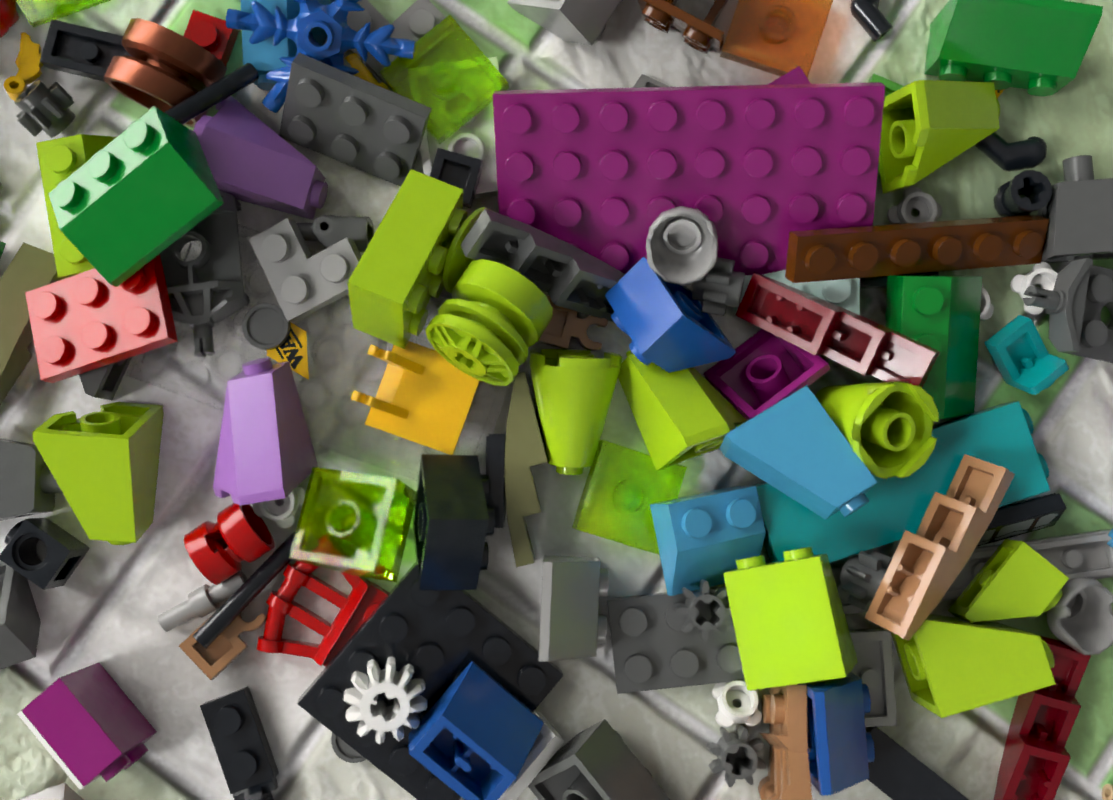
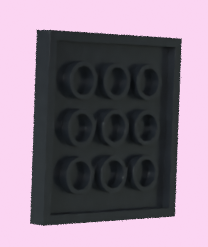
(439, 637)

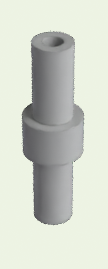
(201, 602)

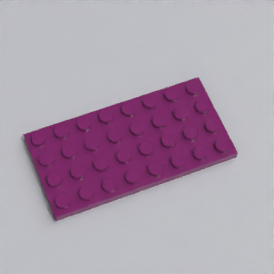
(747, 156)

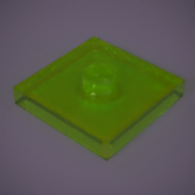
(446, 76)
(620, 496)

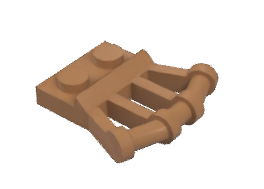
(788, 740)

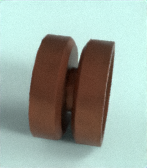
(162, 67)

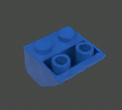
(475, 736)

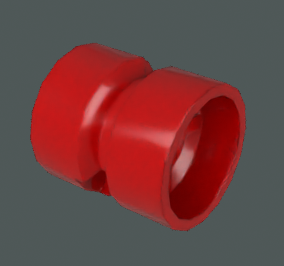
(222, 546)

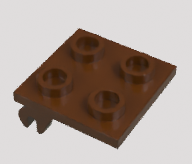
(697, 33)

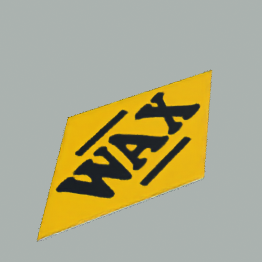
(294, 351)

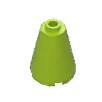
(572, 403)
(884, 424)

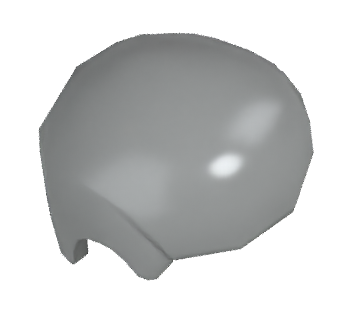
(682, 245)
(1083, 616)

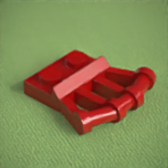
(352, 614)

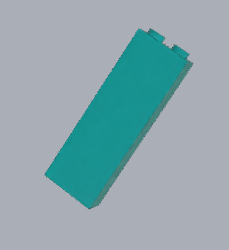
(899, 504)

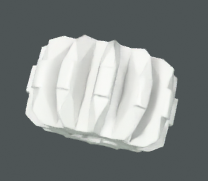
(375, 713)

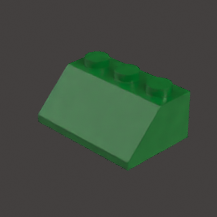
(1011, 42)
(136, 196)
(946, 317)

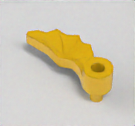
(28, 67)

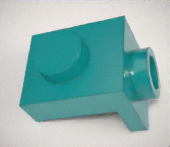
(1023, 357)

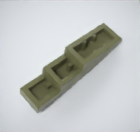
(26, 272)
(522, 451)

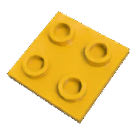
(420, 397)

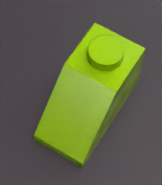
(1010, 586)

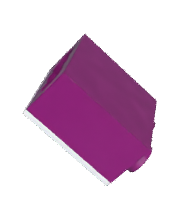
(88, 725)

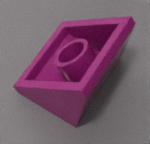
(764, 373)

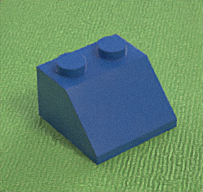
(665, 322)
(837, 733)

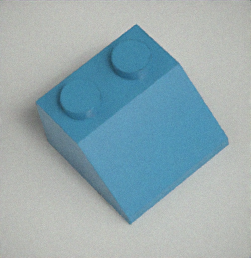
(706, 535)

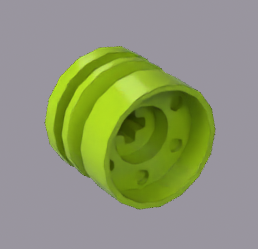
(490, 322)

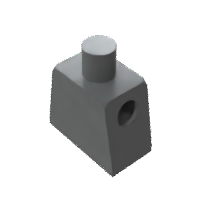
(1079, 215)
(24, 481)

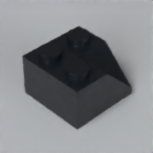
(451, 522)

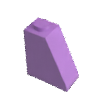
(258, 163)
(262, 436)

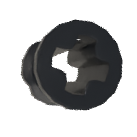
(1030, 183)

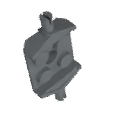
(212, 284)
(1076, 309)

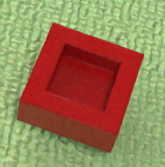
(211, 35)

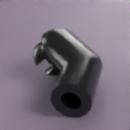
(870, 18)
(1013, 155)

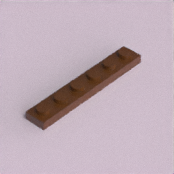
(914, 248)

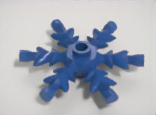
(339, 38)

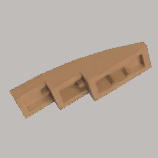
(944, 542)

